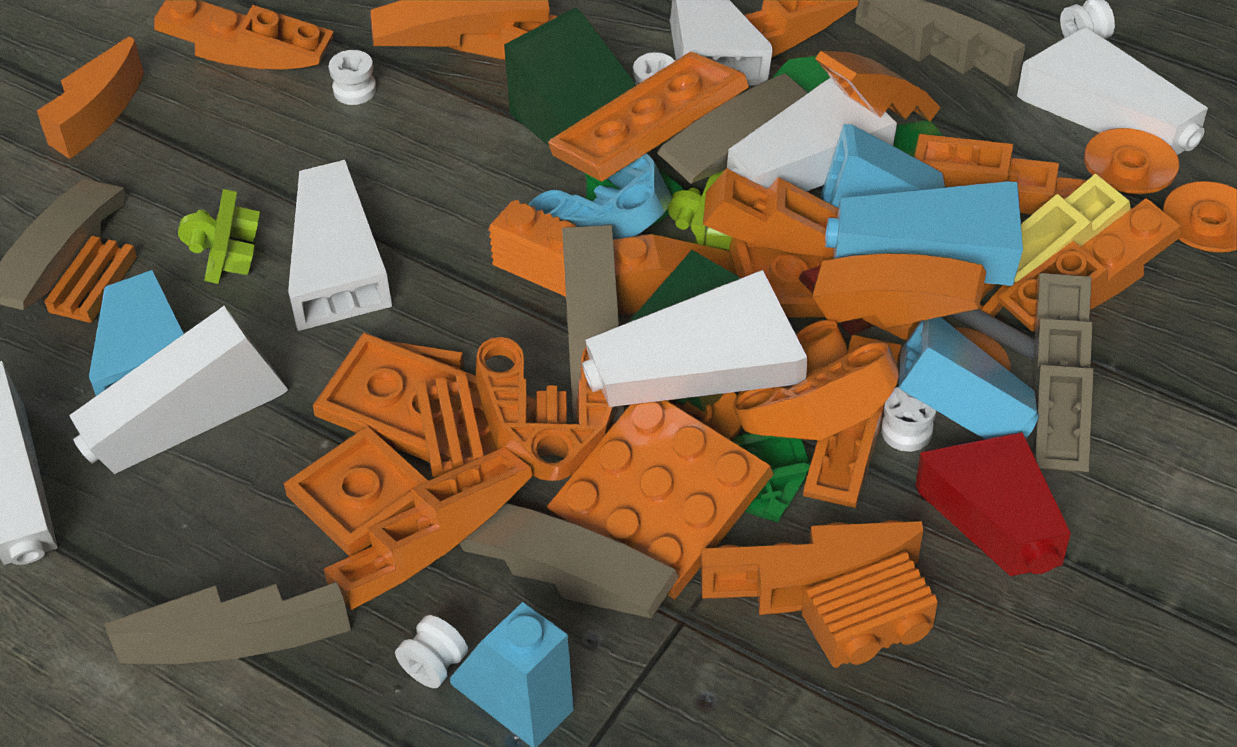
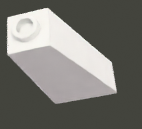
(1108, 90)
(803, 139)
(334, 254)
(699, 347)
(177, 394)
(24, 511)

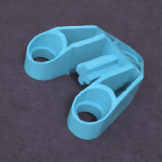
(629, 211)

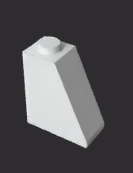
(720, 34)

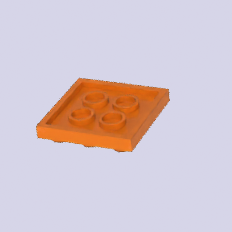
(662, 487)

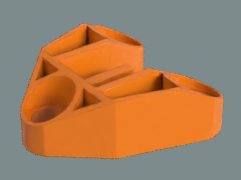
(833, 397)
(505, 410)

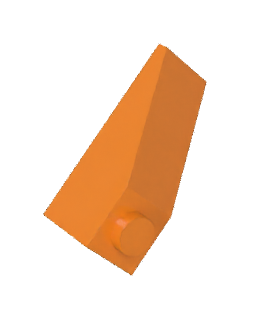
(648, 260)

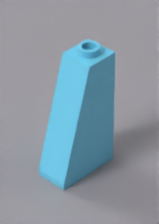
(951, 222)

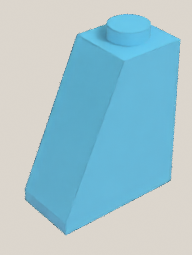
(873, 167)
(131, 329)
(965, 382)
(521, 675)

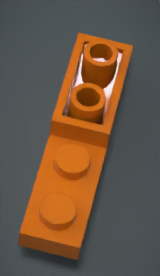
(251, 40)
(1110, 258)
(784, 570)

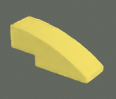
(1068, 220)

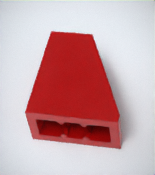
(997, 501)

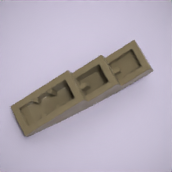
(953, 38)
(704, 145)
(54, 240)
(589, 293)
(1063, 373)
(575, 559)
(206, 630)

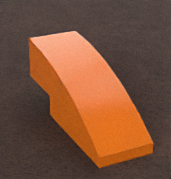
(92, 99)
(771, 217)
(897, 287)

